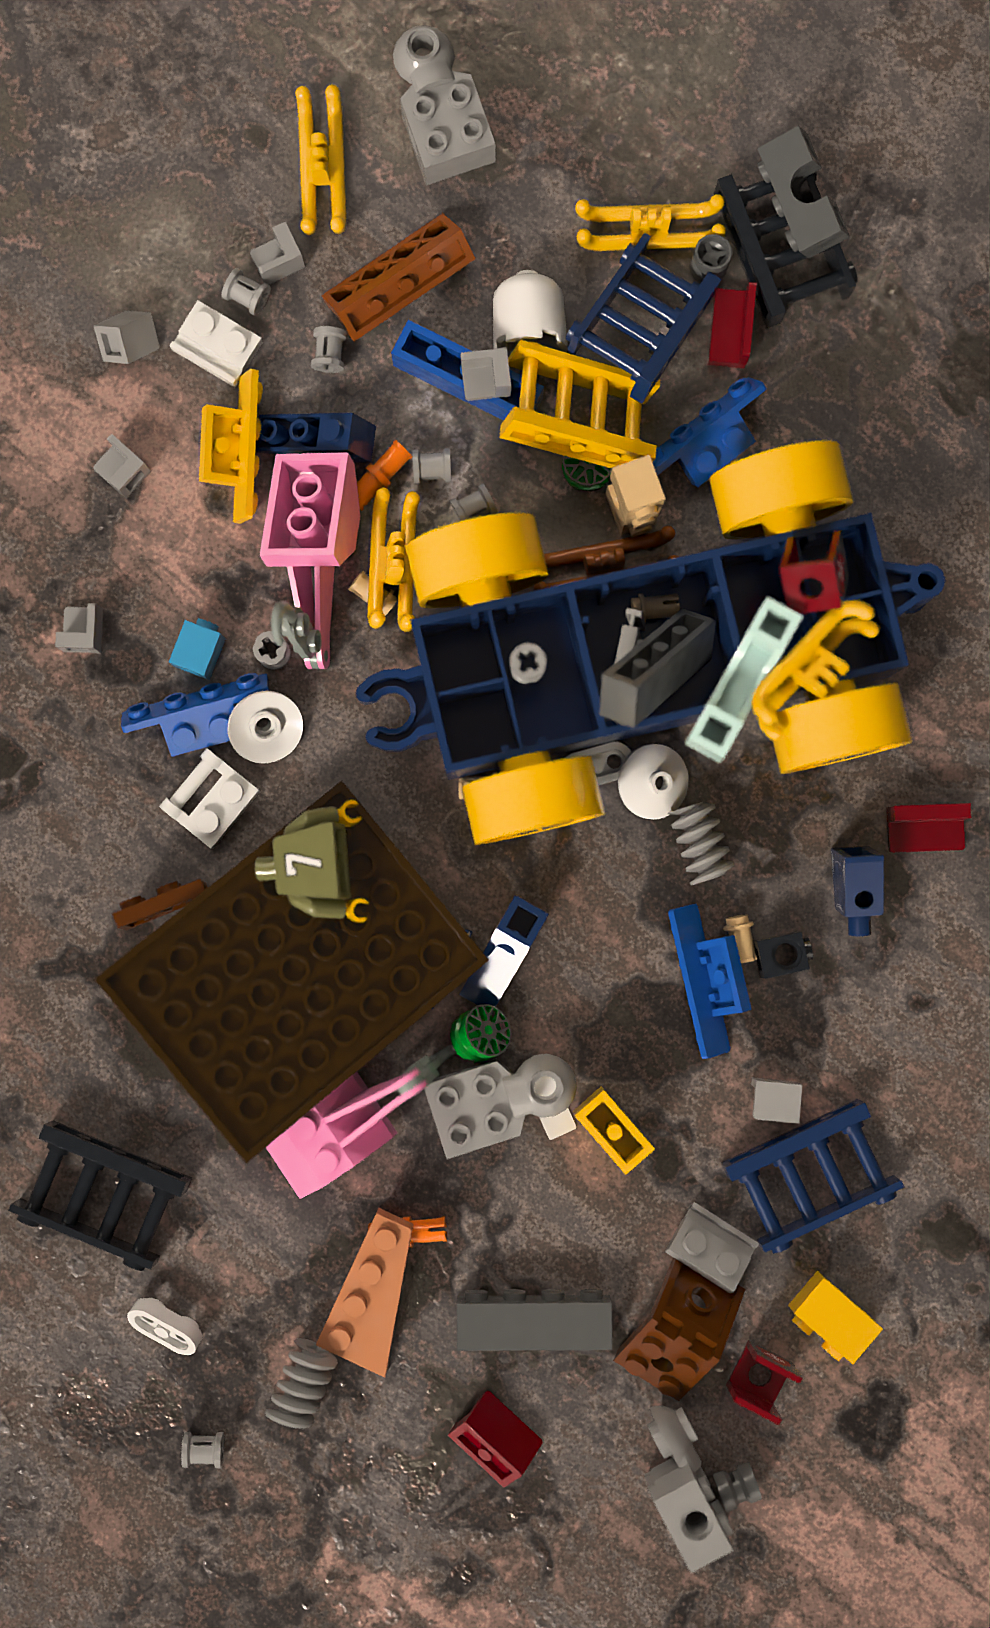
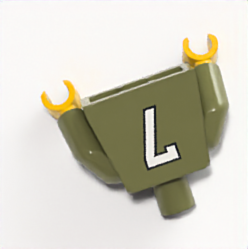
(313, 863)

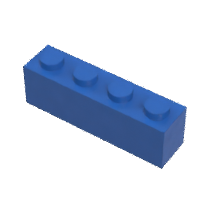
(439, 364)

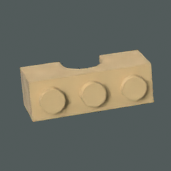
(635, 496)

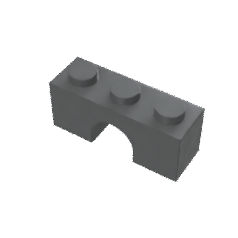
(786, 165)

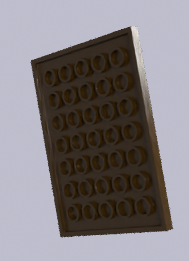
(280, 1006)

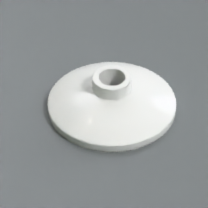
(268, 742)
(638, 780)

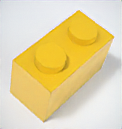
(613, 1130)
(834, 1318)

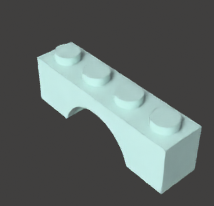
(747, 669)

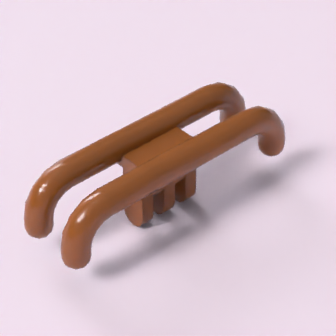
(605, 556)

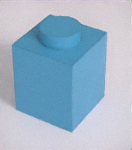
(198, 648)

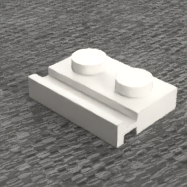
(216, 343)

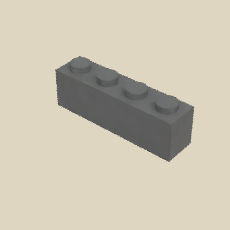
(656, 667)
(534, 1321)

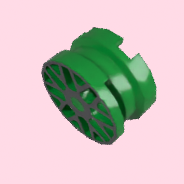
(584, 475)
(488, 1041)

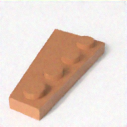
(368, 1303)

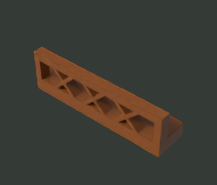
(401, 278)

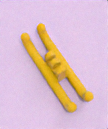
(320, 162)
(650, 220)
(390, 562)
(811, 662)

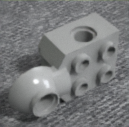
(441, 108)
(490, 1102)
(684, 1492)

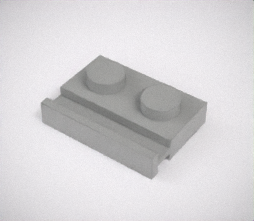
(630, 634)
(712, 1247)

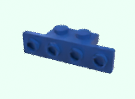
(711, 437)
(194, 718)
(710, 977)

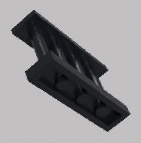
(760, 266)
(96, 1156)

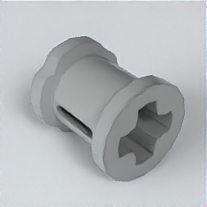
(246, 291)
(328, 349)
(431, 466)
(474, 505)
(260, 648)
(524, 651)
(202, 1449)

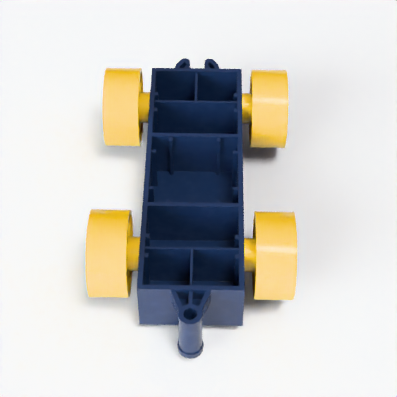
(495, 722)

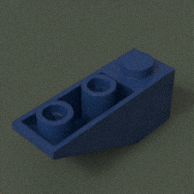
(317, 435)
(505, 952)

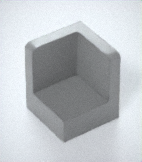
(278, 257)
(126, 337)
(486, 374)
(121, 467)
(81, 630)
(776, 1100)

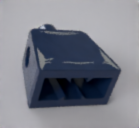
(856, 871)

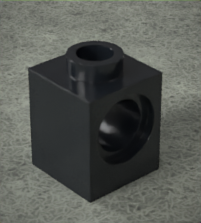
(767, 963)

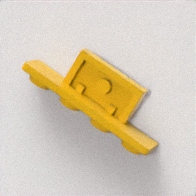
(230, 446)

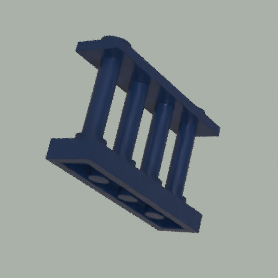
(660, 346)
(815, 1137)

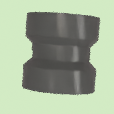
(715, 252)
(737, 1486)

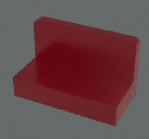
(732, 327)
(927, 827)
(496, 1439)

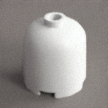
(529, 310)

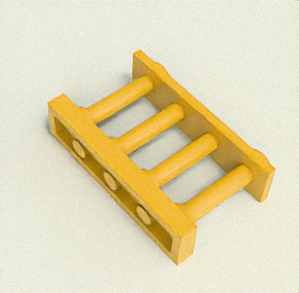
(561, 434)

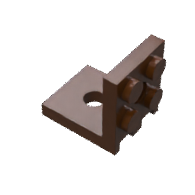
(168, 899)
(681, 1332)

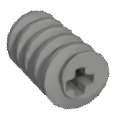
(702, 842)
(304, 1385)

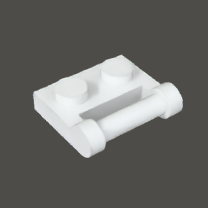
(219, 807)

